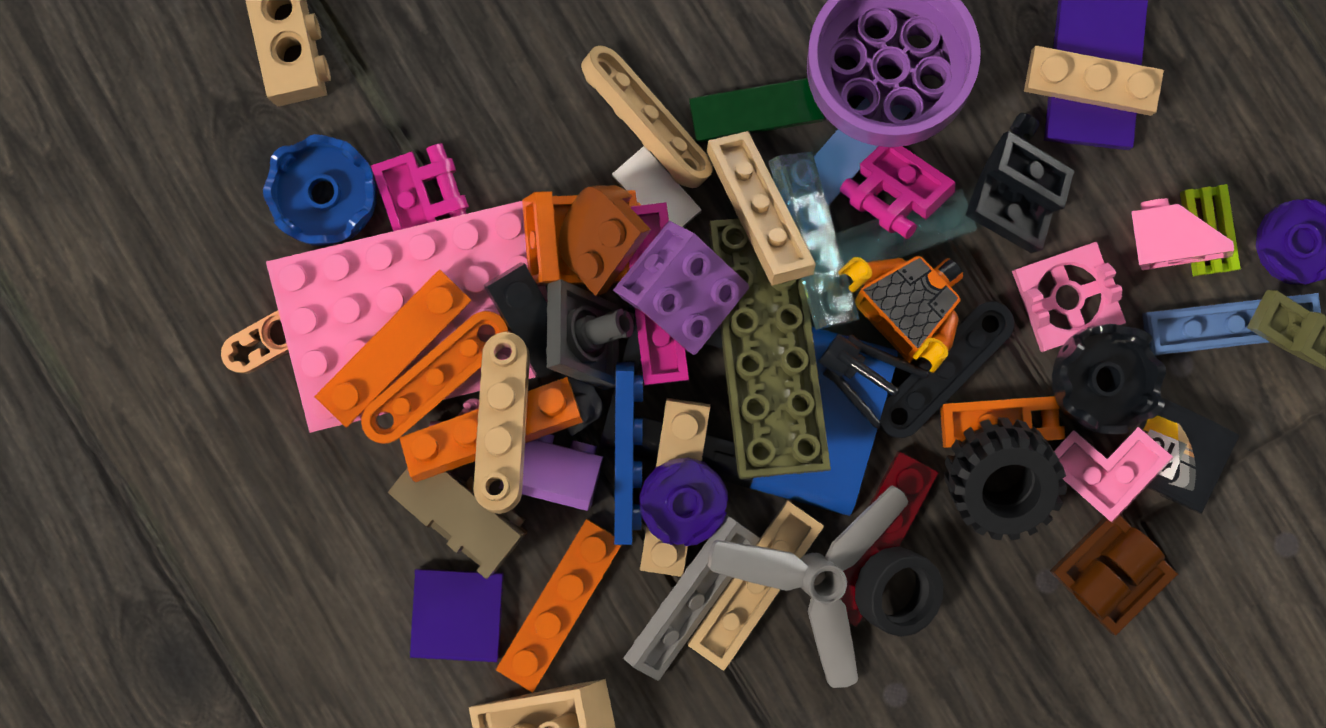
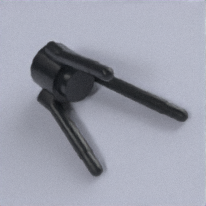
(843, 358)

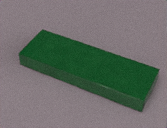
(754, 110)

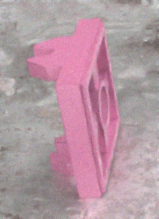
(1038, 307)

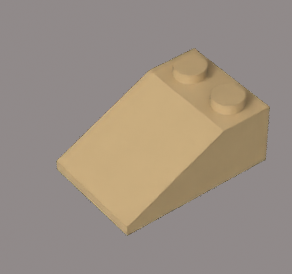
(561, 707)

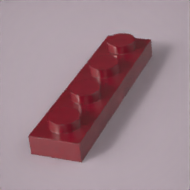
(914, 481)

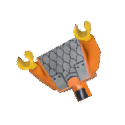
(909, 303)

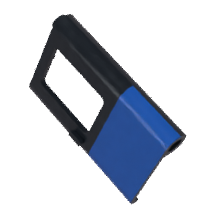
(847, 434)

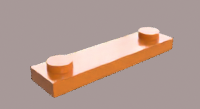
(393, 348)

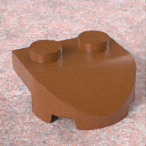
(600, 235)

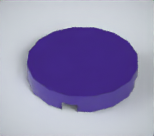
(1294, 242)
(683, 501)

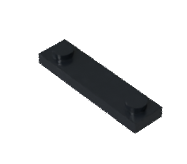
(525, 315)

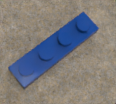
(627, 434)

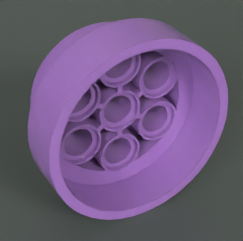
(951, 57)

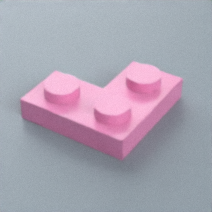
(1114, 481)

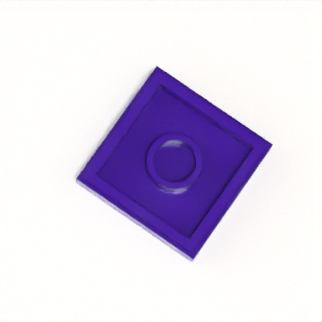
(456, 615)

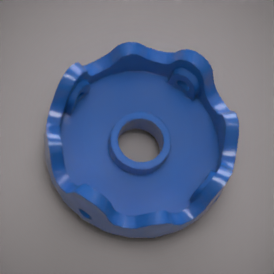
(295, 173)

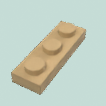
(1093, 80)

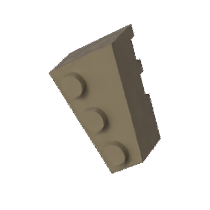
(452, 510)

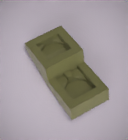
(1291, 327)

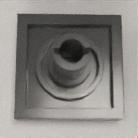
(584, 334)

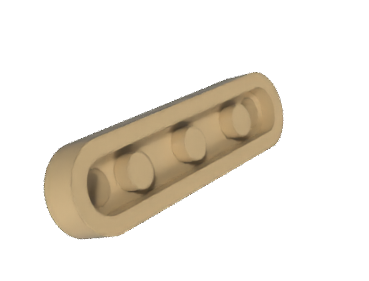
(646, 117)
(502, 423)

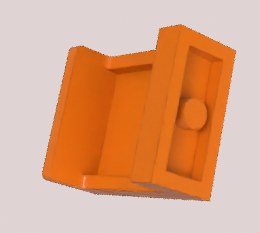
(542, 226)

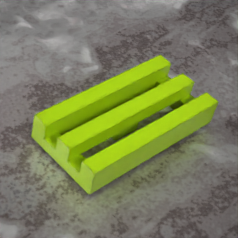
(1225, 223)

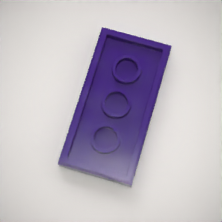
(1104, 31)

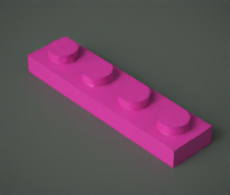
(661, 355)

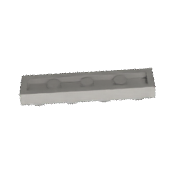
(684, 606)

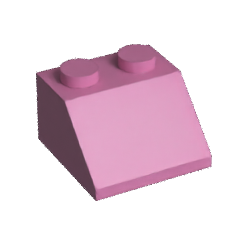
(1174, 236)

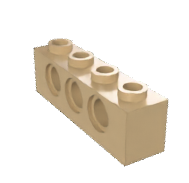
(283, 80)

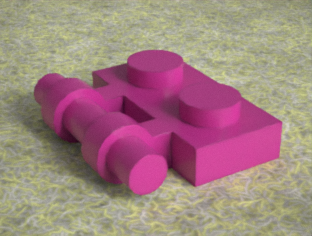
(907, 179)
(405, 192)

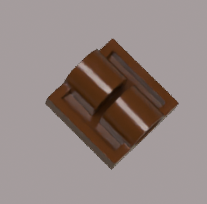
(1114, 572)

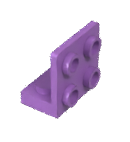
(682, 286)

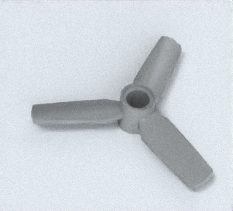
(788, 572)

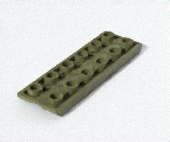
(769, 367)

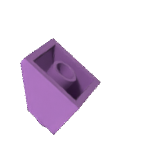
(561, 472)

